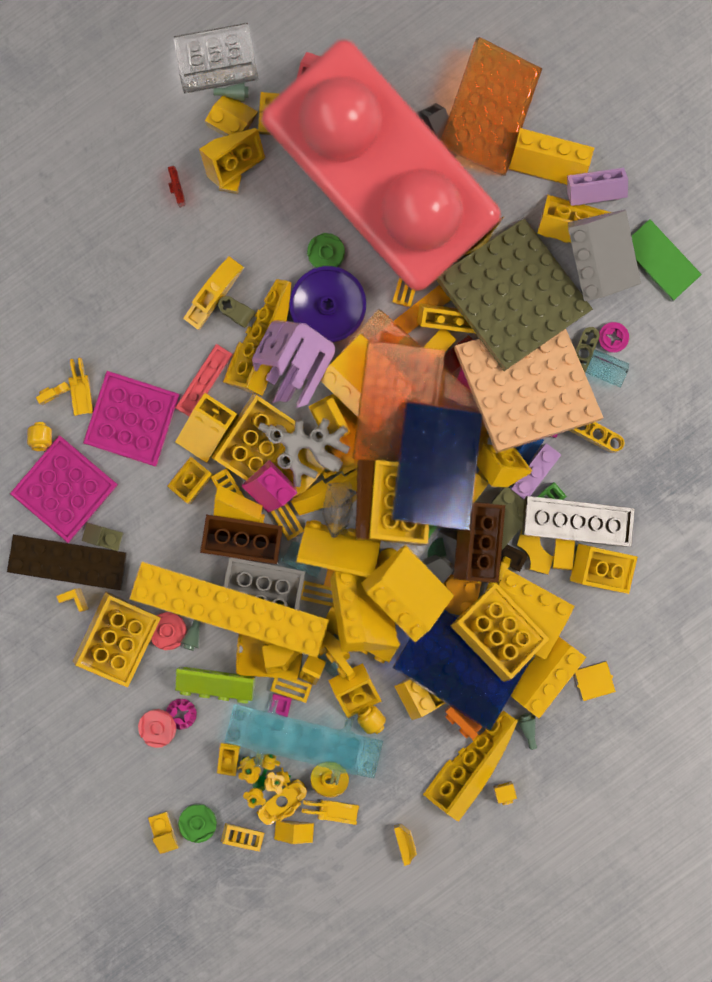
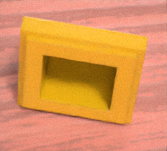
(233, 186)

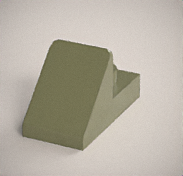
(102, 536)

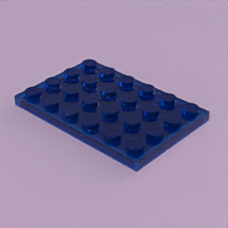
(437, 466)
(456, 673)

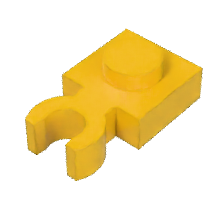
(47, 394)

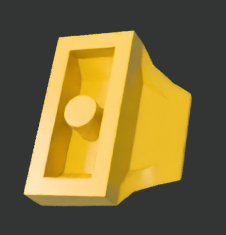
(405, 843)

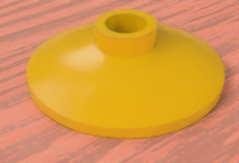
(321, 775)

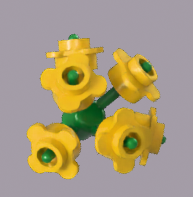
(260, 782)

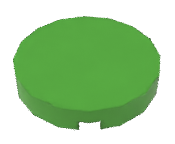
(326, 250)
(197, 823)

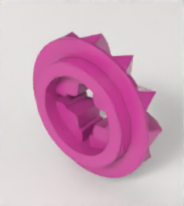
(621, 332)
(183, 705)

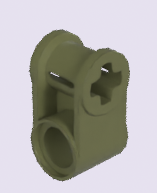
(238, 313)

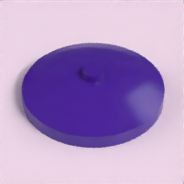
(329, 302)

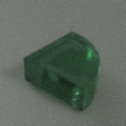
(437, 548)

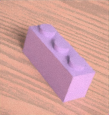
(597, 186)
(540, 467)

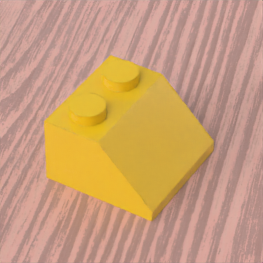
(230, 116)
(503, 467)
(356, 693)

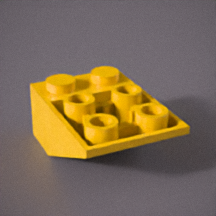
(206, 427)
(417, 699)

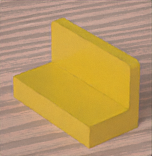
(332, 413)
(77, 595)

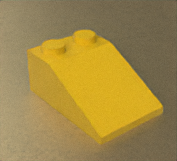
(231, 156)
(603, 568)

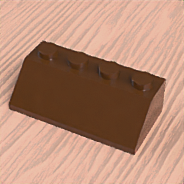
(365, 481)
(241, 539)
(480, 546)

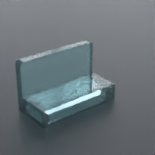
(607, 368)
(291, 558)

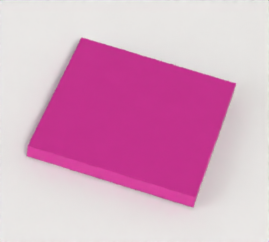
(131, 418)
(64, 489)

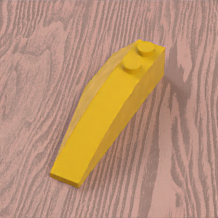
(241, 368)
(467, 773)

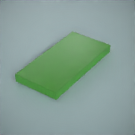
(663, 260)

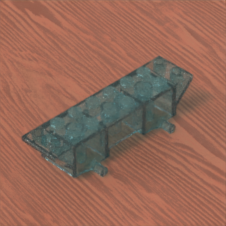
(304, 741)

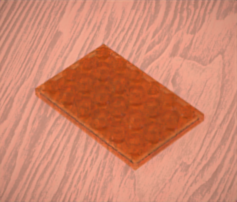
(490, 106)
(390, 379)

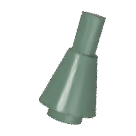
(236, 91)
(191, 638)
(527, 724)

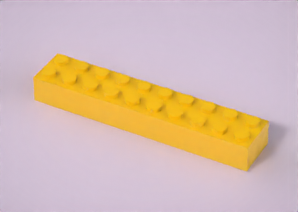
(229, 609)

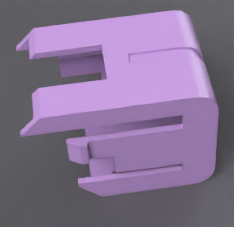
(308, 363)

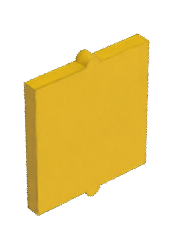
(595, 681)

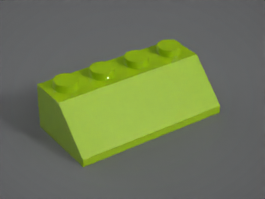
(215, 683)

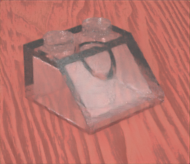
(338, 507)

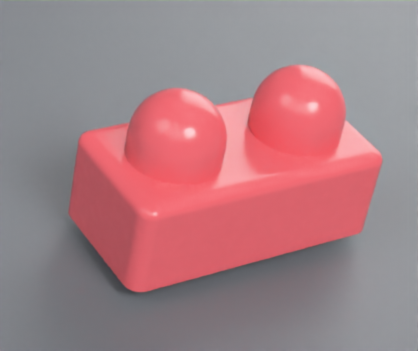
(380, 165)

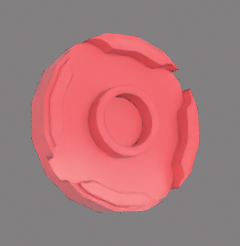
(169, 631)
(157, 728)

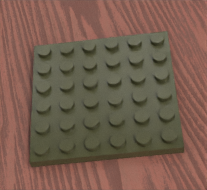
(514, 294)

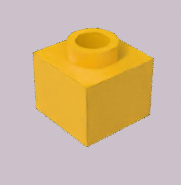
(505, 793)

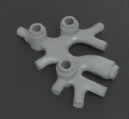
(315, 443)

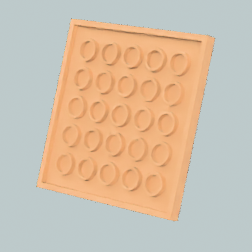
(534, 396)

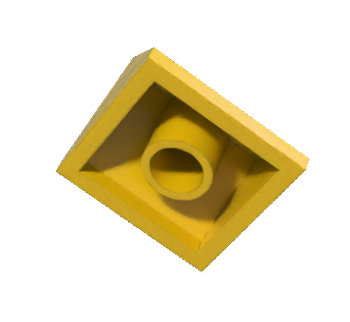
(190, 480)

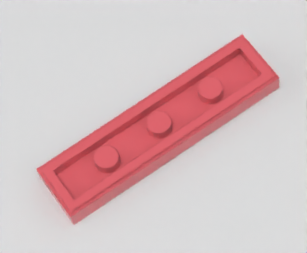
(204, 379)

